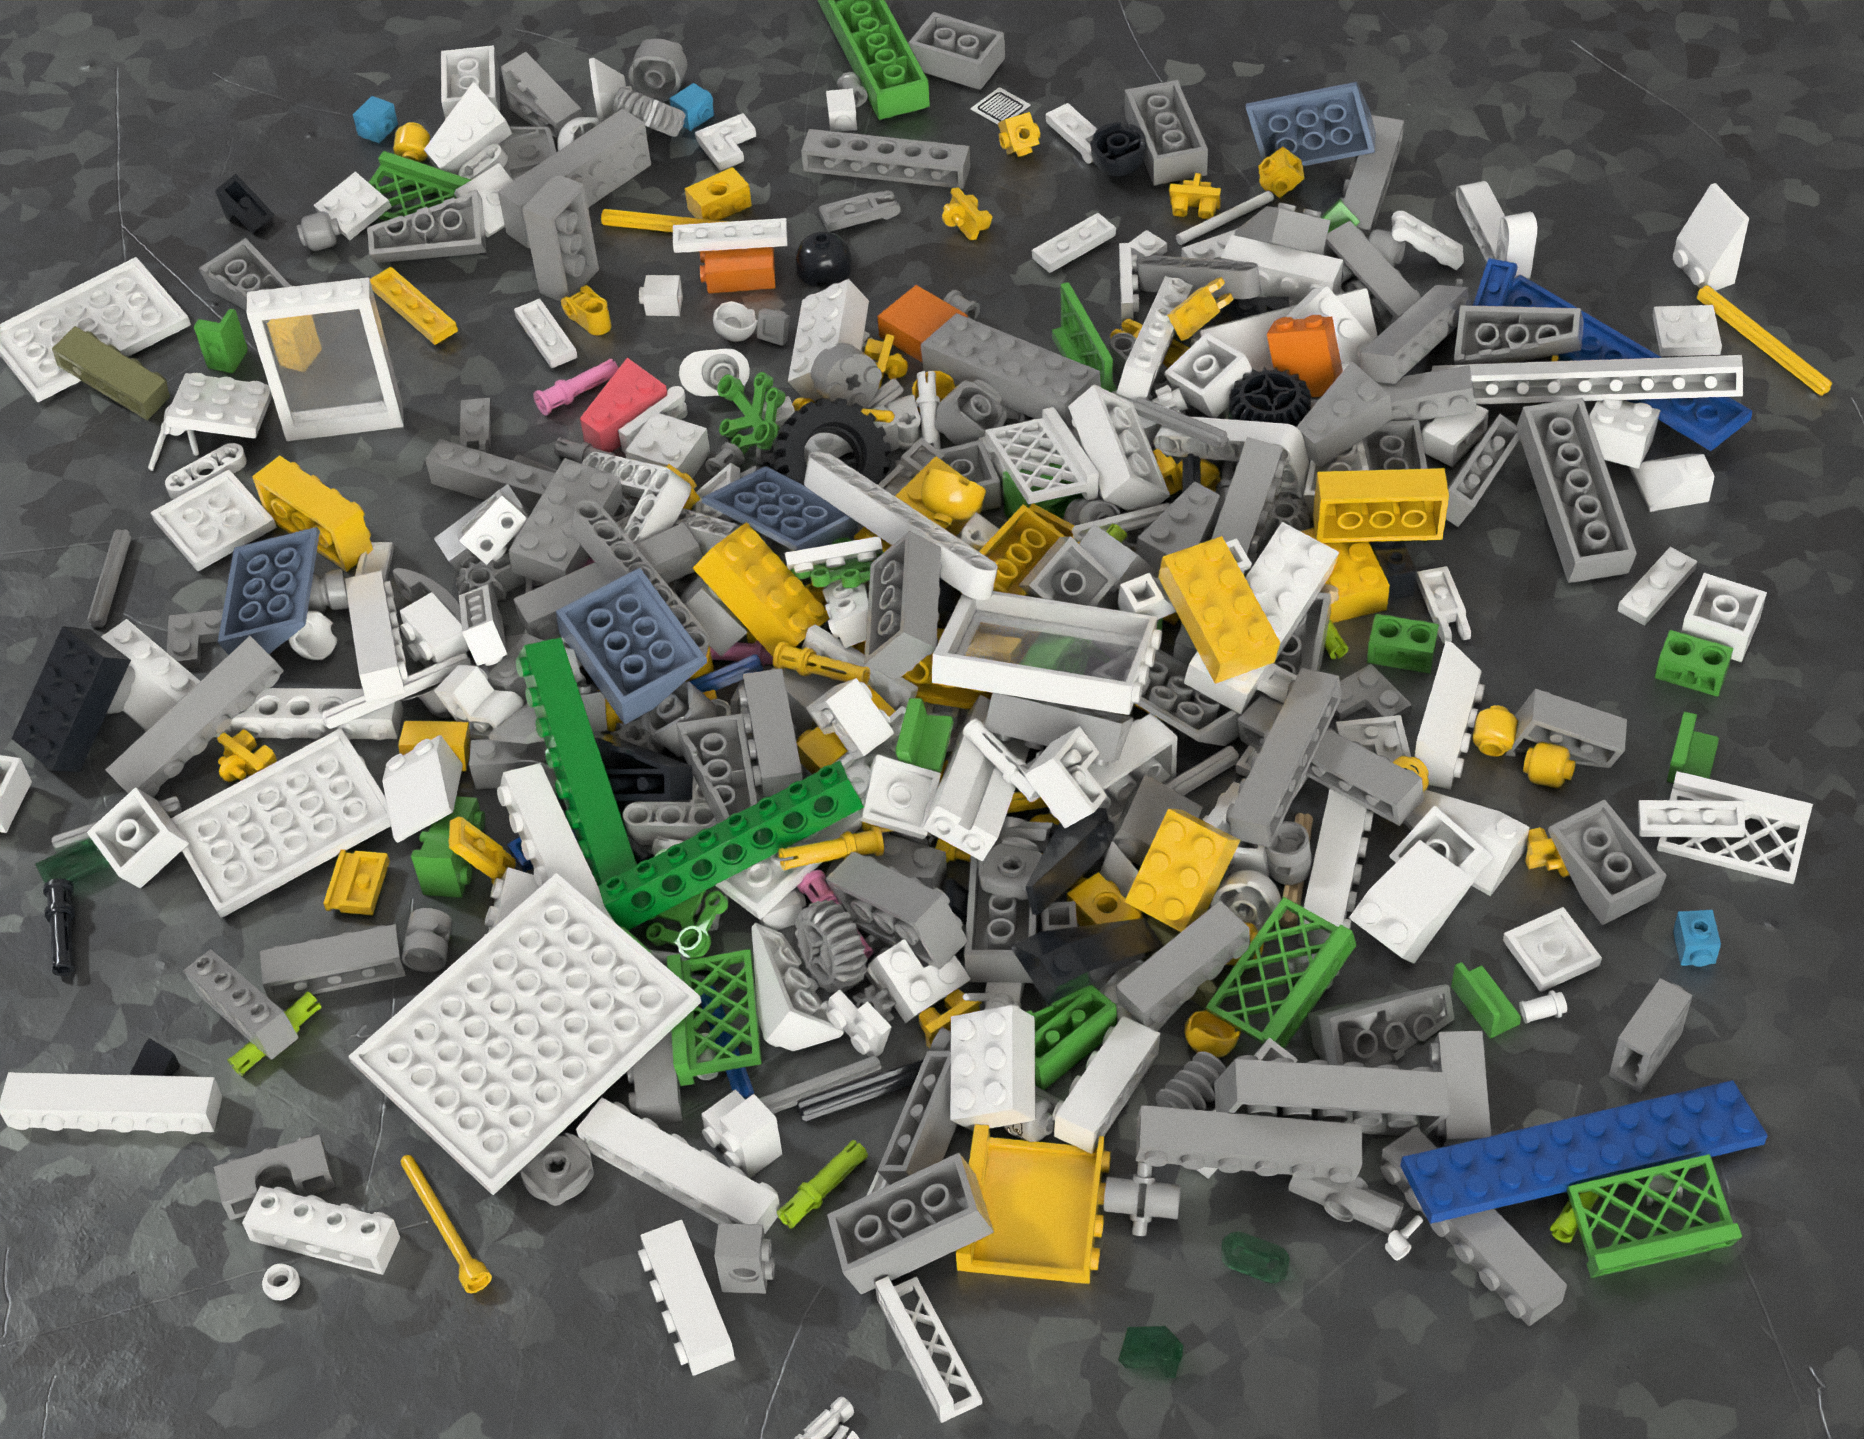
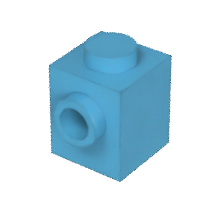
(696, 105)
(375, 119)
(1696, 937)

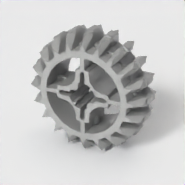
(650, 111)
(831, 946)

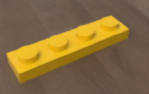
(413, 305)

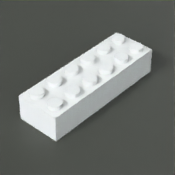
(1285, 585)

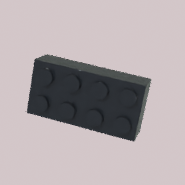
(71, 699)

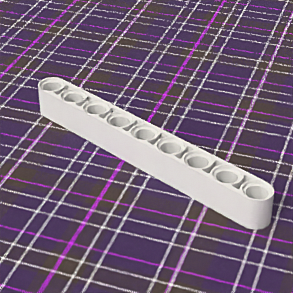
(892, 519)

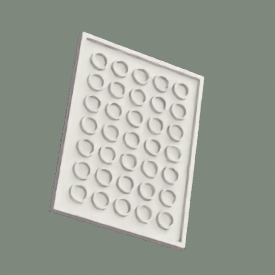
(524, 1032)

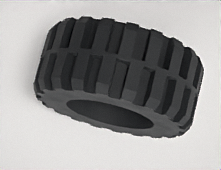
(836, 419)

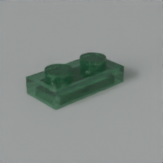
(73, 862)

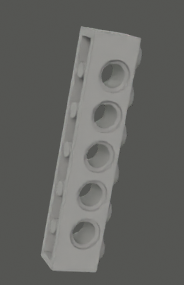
(886, 158)

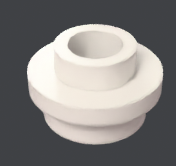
(280, 1273)

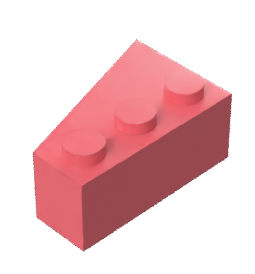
(619, 402)

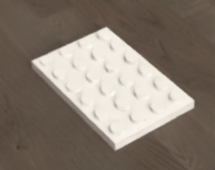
(117, 306)
(282, 822)

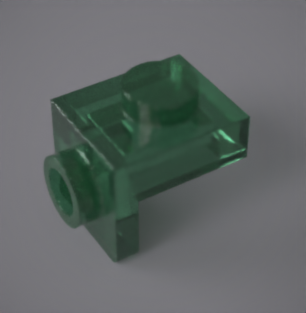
(1151, 1348)

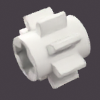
(1170, 399)

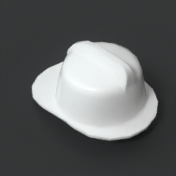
(704, 370)

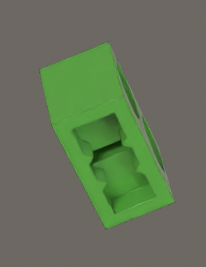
(1402, 643)
(1694, 663)

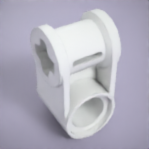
(907, 420)
(977, 532)

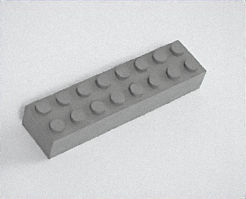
(1244, 511)

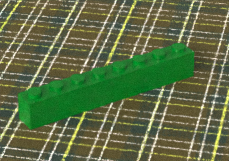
(575, 758)

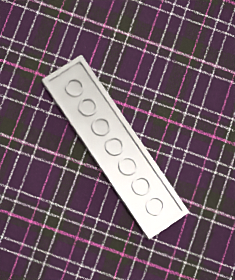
(766, 883)

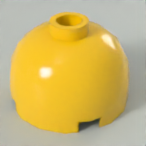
(950, 497)

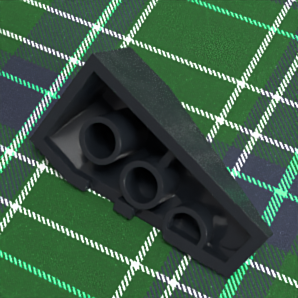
(1068, 858)
(1078, 956)

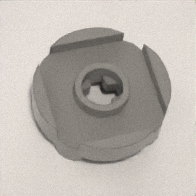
(1006, 882)
(567, 1183)

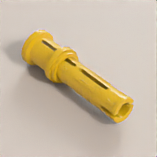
(808, 662)
(862, 843)

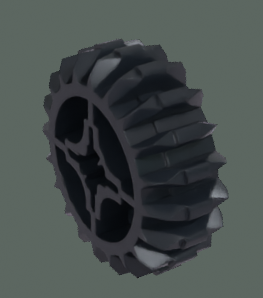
(1270, 397)

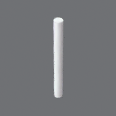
(1224, 217)

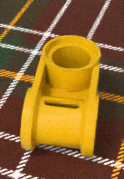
(588, 311)

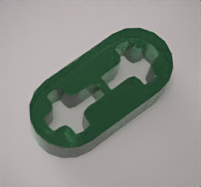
(1255, 1257)

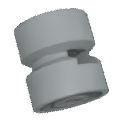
(1085, 511)
(328, 592)
(1290, 854)
(427, 940)

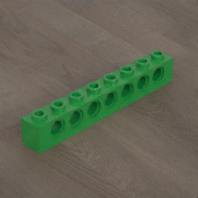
(708, 857)

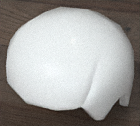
(734, 321)
(315, 638)

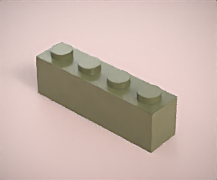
(111, 372)

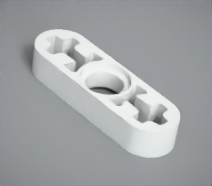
(210, 461)

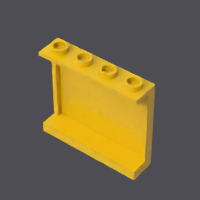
(1039, 1206)

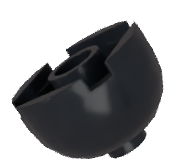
(1118, 149)
(823, 259)

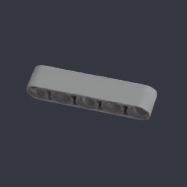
(1239, 277)

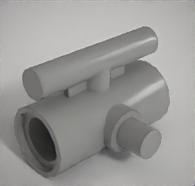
(1142, 1198)

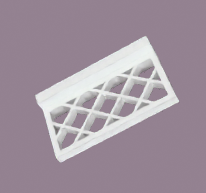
(1064, 451)
(1757, 805)

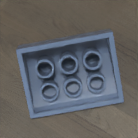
(1315, 124)
(782, 510)
(269, 590)
(630, 644)

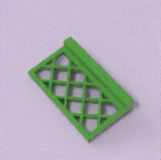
(410, 172)
(1080, 340)
(1309, 983)
(685, 1035)
(1660, 1247)

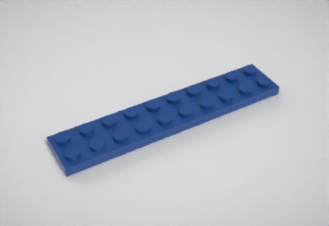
(1701, 419)
(1580, 1150)

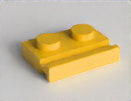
(356, 882)

